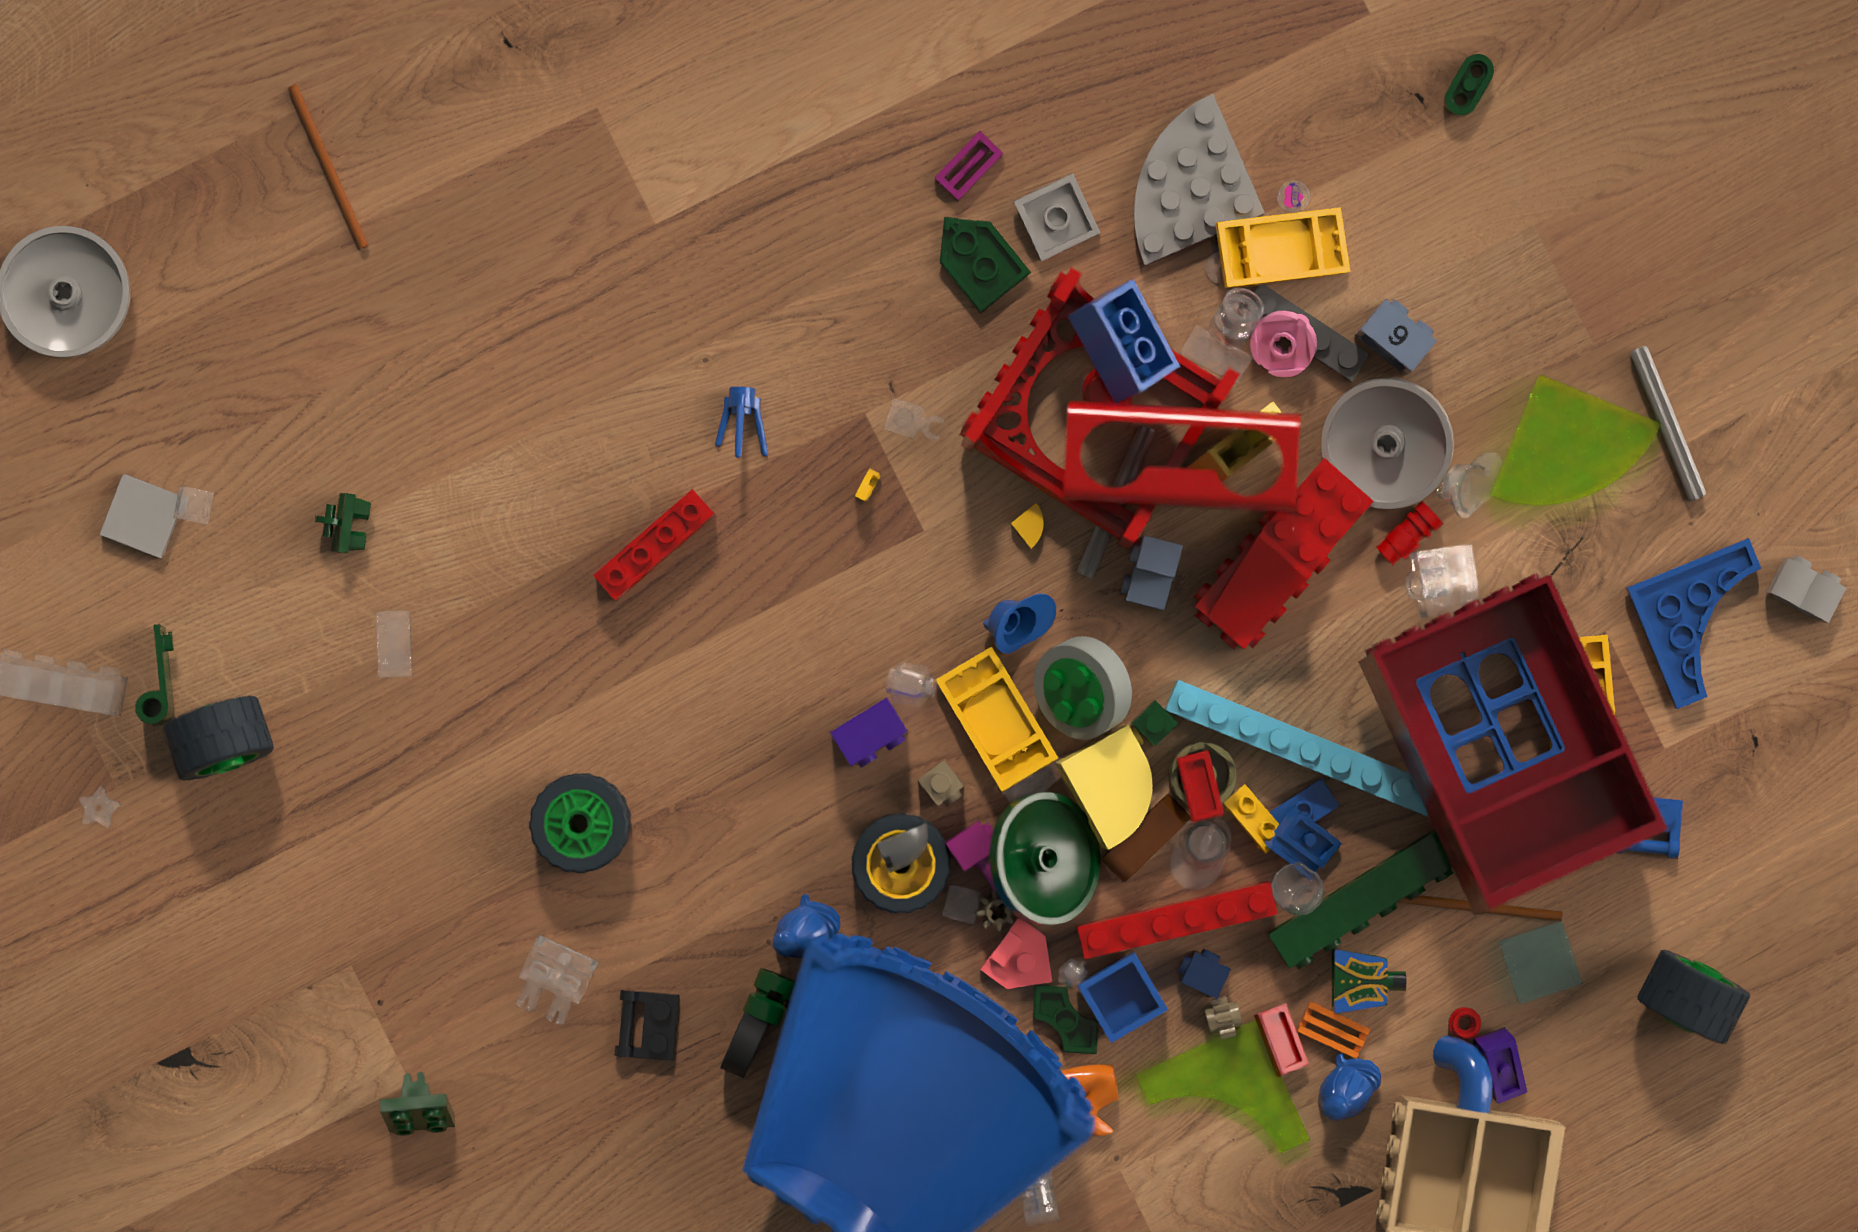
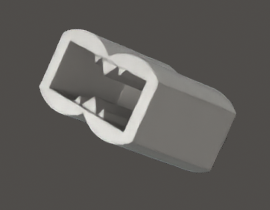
(1806, 589)

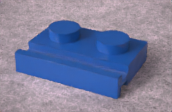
(1303, 841)

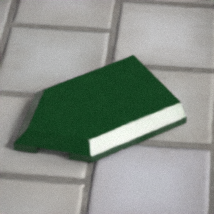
(980, 261)

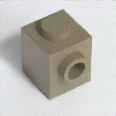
(942, 784)

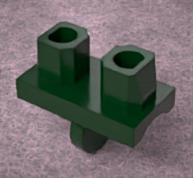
(347, 509)

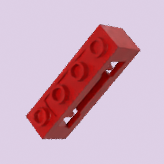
(654, 545)

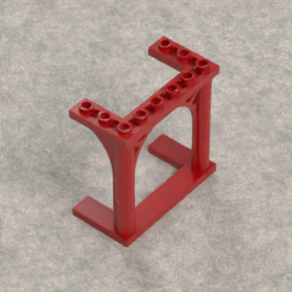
(985, 435)

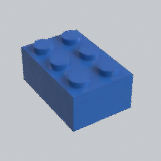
(1124, 341)

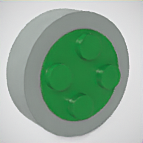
(1082, 687)

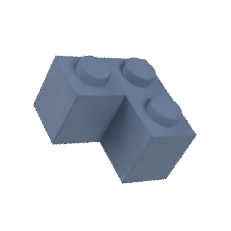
(1152, 572)

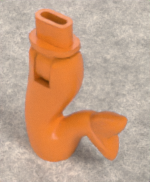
(1100, 1089)

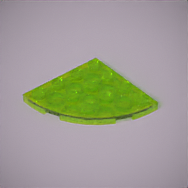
(1569, 446)

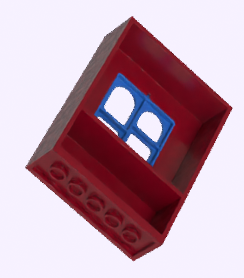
(1536, 814)

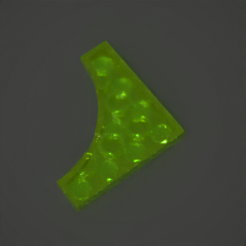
(1233, 1072)

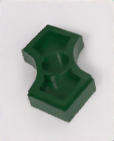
(1054, 1007)

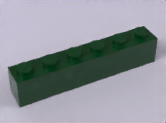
(1362, 899)

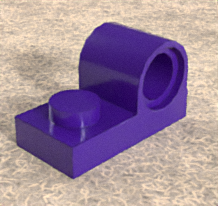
(1504, 1063)

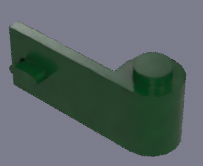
(157, 706)

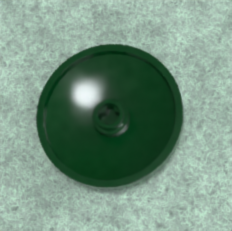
(1044, 858)

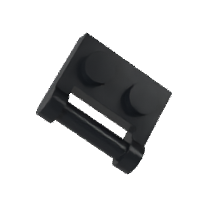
(658, 1025)

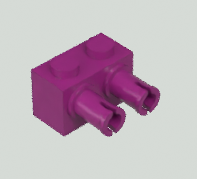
(972, 848)

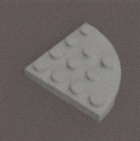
(1191, 184)

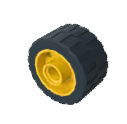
(900, 890)

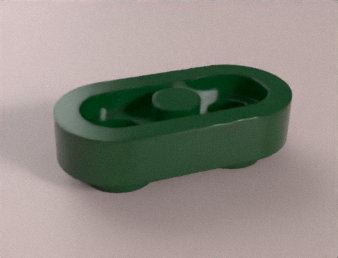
(1469, 86)

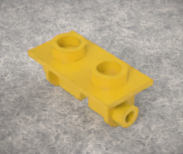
(1252, 816)

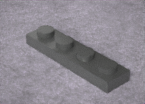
(1332, 348)

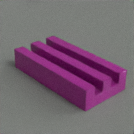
(949, 186)

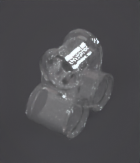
(1040, 1202)

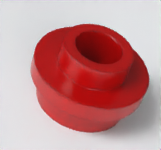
(1472, 1030)

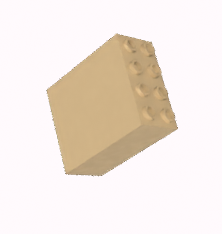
(1468, 1170)

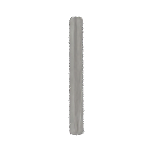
(1669, 425)
(1126, 475)

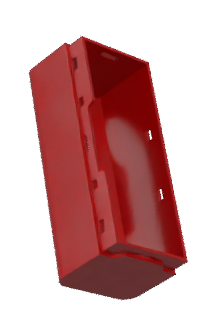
(1182, 485)

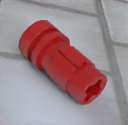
(1408, 534)

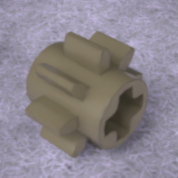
(988, 915)
(1223, 1017)

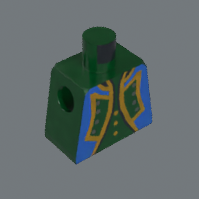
(1362, 981)

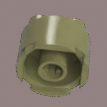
(1222, 765)

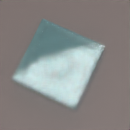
(1540, 962)

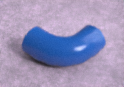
(1471, 1069)

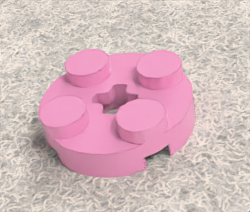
(1272, 357)

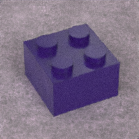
(869, 732)

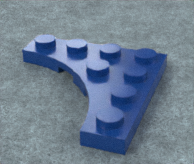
(1677, 610)

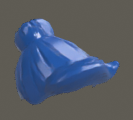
(803, 926)
(1348, 1088)

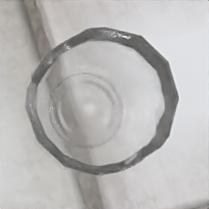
(1297, 889)

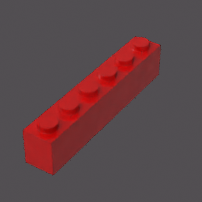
(1176, 919)

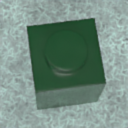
(1154, 723)

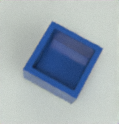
(1122, 996)

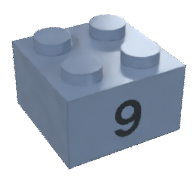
(1396, 336)

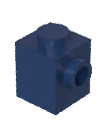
(1204, 972)

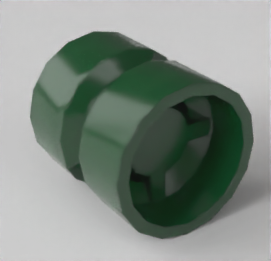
(765, 1007)

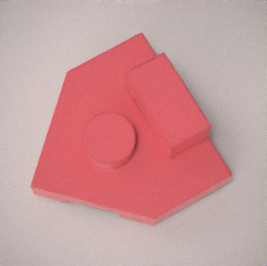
(1019, 958)

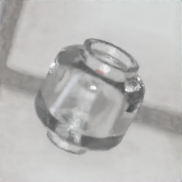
(910, 684)

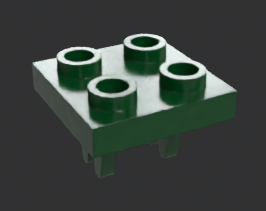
(417, 1109)

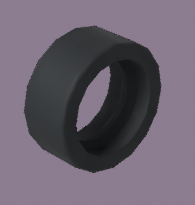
(744, 1045)

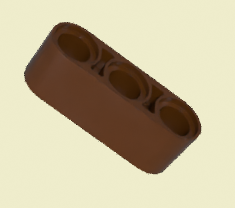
(1154, 831)

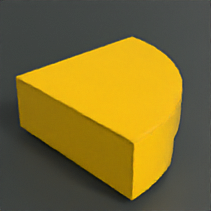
(867, 485)
(1030, 525)

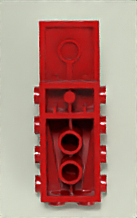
(1280, 557)

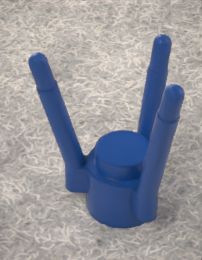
(741, 402)

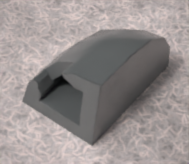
(904, 847)

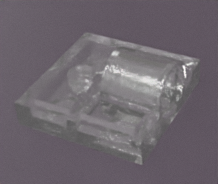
(1443, 579)

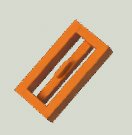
(1359, 1042)

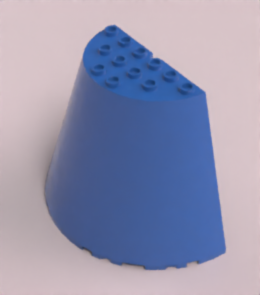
(906, 1098)

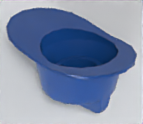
(1020, 622)

